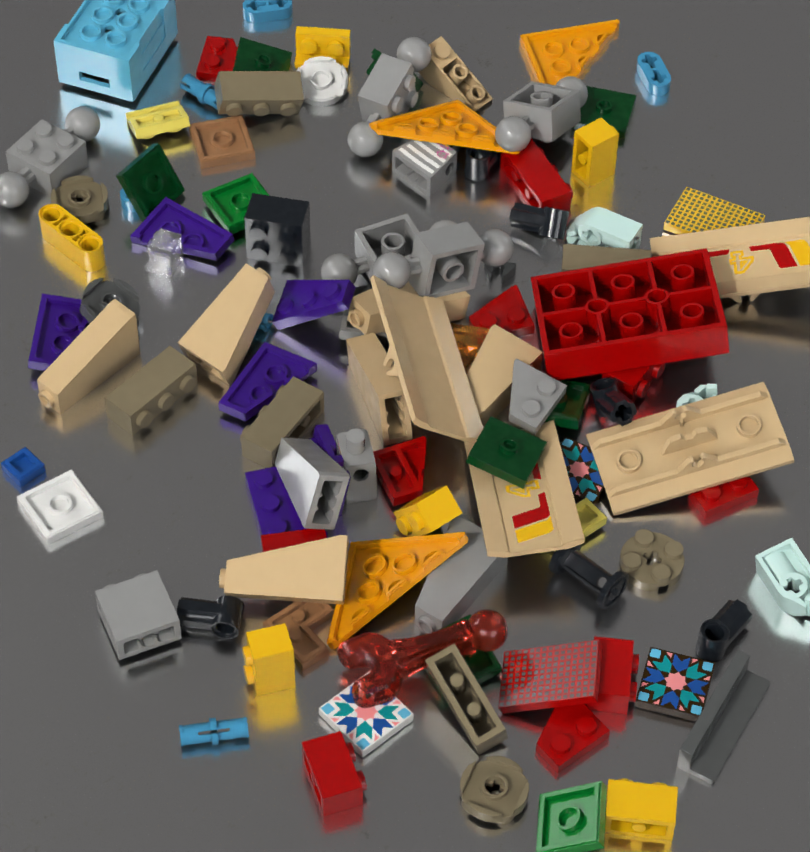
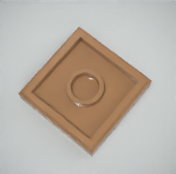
(221, 141)

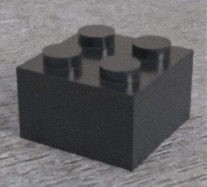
(277, 229)

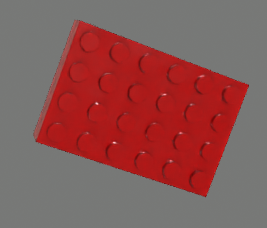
(629, 315)

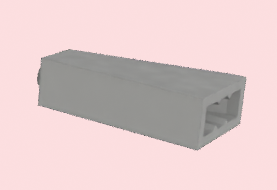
(312, 481)
(457, 581)

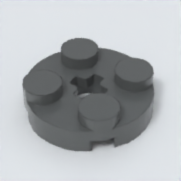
(105, 291)

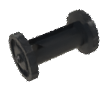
(590, 573)

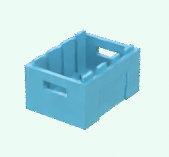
(123, 55)

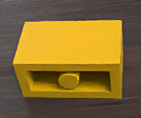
(595, 152)
(427, 512)
(269, 660)
(641, 809)

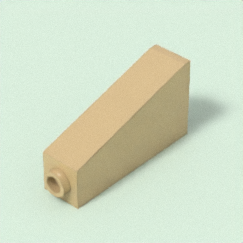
(366, 315)
(229, 324)
(91, 358)
(493, 368)
(379, 391)
(293, 573)

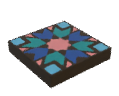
(582, 471)
(674, 684)

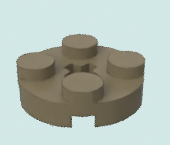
(93, 194)
(652, 545)
(494, 807)

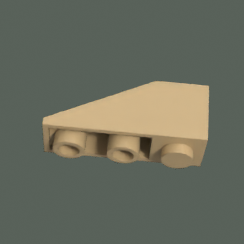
(453, 78)

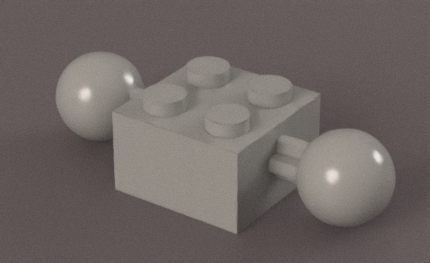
(388, 93)
(540, 112)
(48, 156)
(371, 242)
(445, 259)

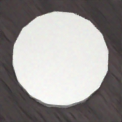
(323, 81)

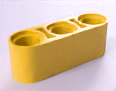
(72, 237)

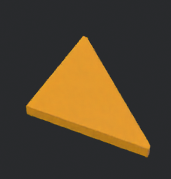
(565, 50)
(444, 124)
(382, 573)

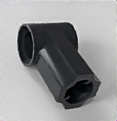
(479, 163)
(546, 220)
(611, 401)
(219, 616)
(721, 630)

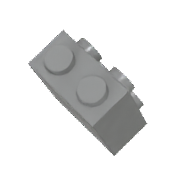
(138, 614)

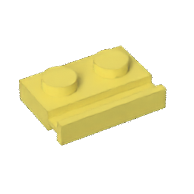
(157, 120)

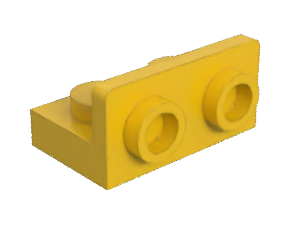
(322, 42)

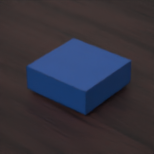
(23, 467)

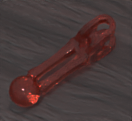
(401, 658)

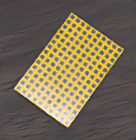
(704, 212)

